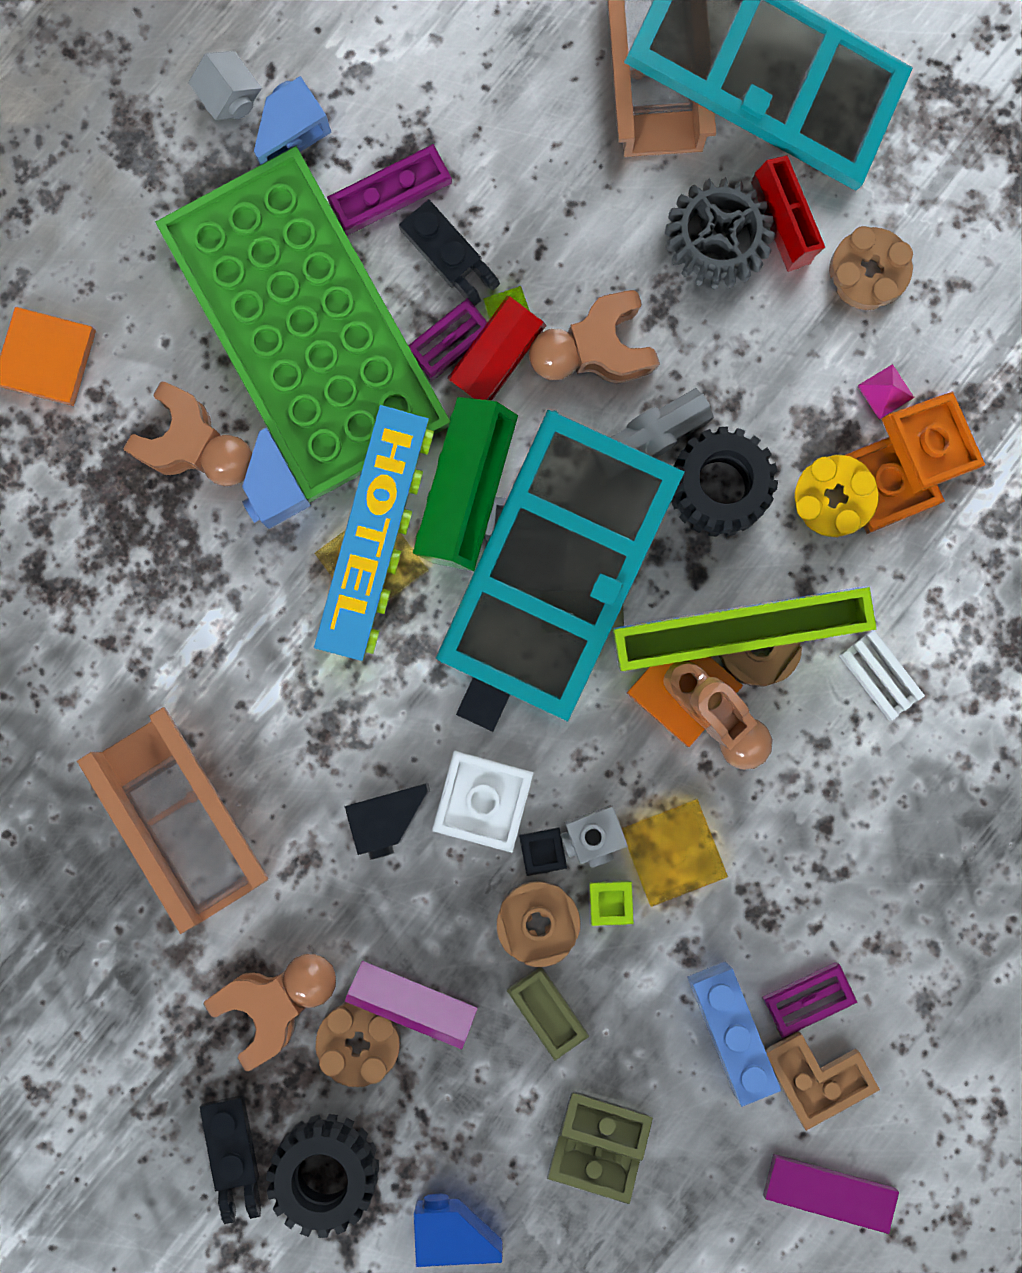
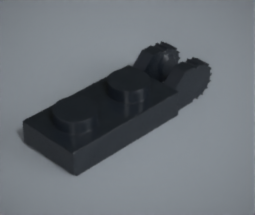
(447, 250)
(231, 1155)

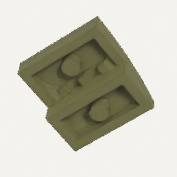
(600, 1148)

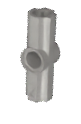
(659, 430)

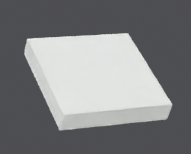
(483, 801)

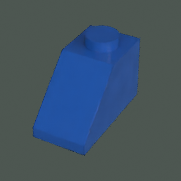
(452, 1234)

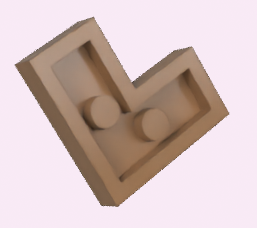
(818, 1091)

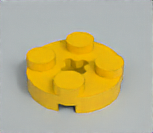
(827, 474)

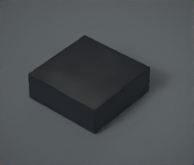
(483, 704)
(543, 851)

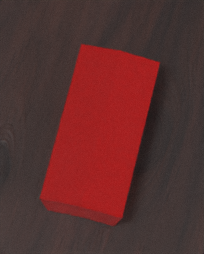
(793, 221)
(497, 350)

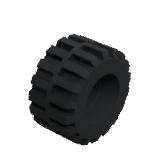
(742, 455)
(314, 1209)

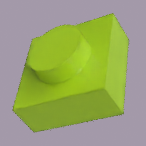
(611, 903)

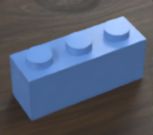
(734, 1033)

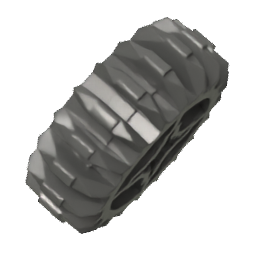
(707, 205)

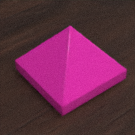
(885, 391)

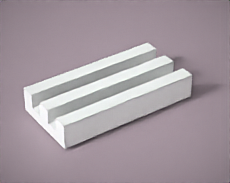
(895, 667)

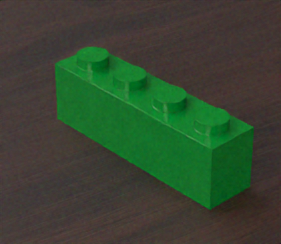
(465, 483)

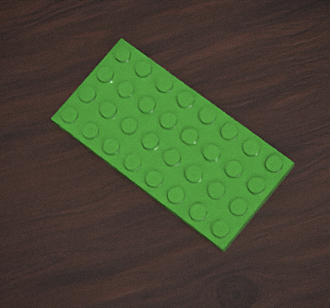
(298, 318)

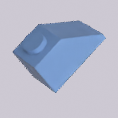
(290, 120)
(271, 484)

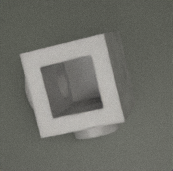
(225, 85)
(594, 837)

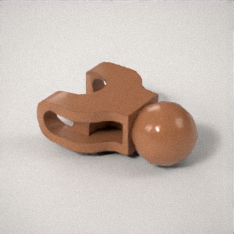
(594, 344)
(191, 442)
(723, 715)
(275, 1003)

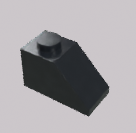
(384, 820)

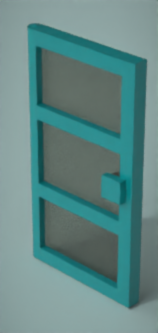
(777, 76)
(559, 564)

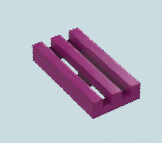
(438, 328)
(805, 983)

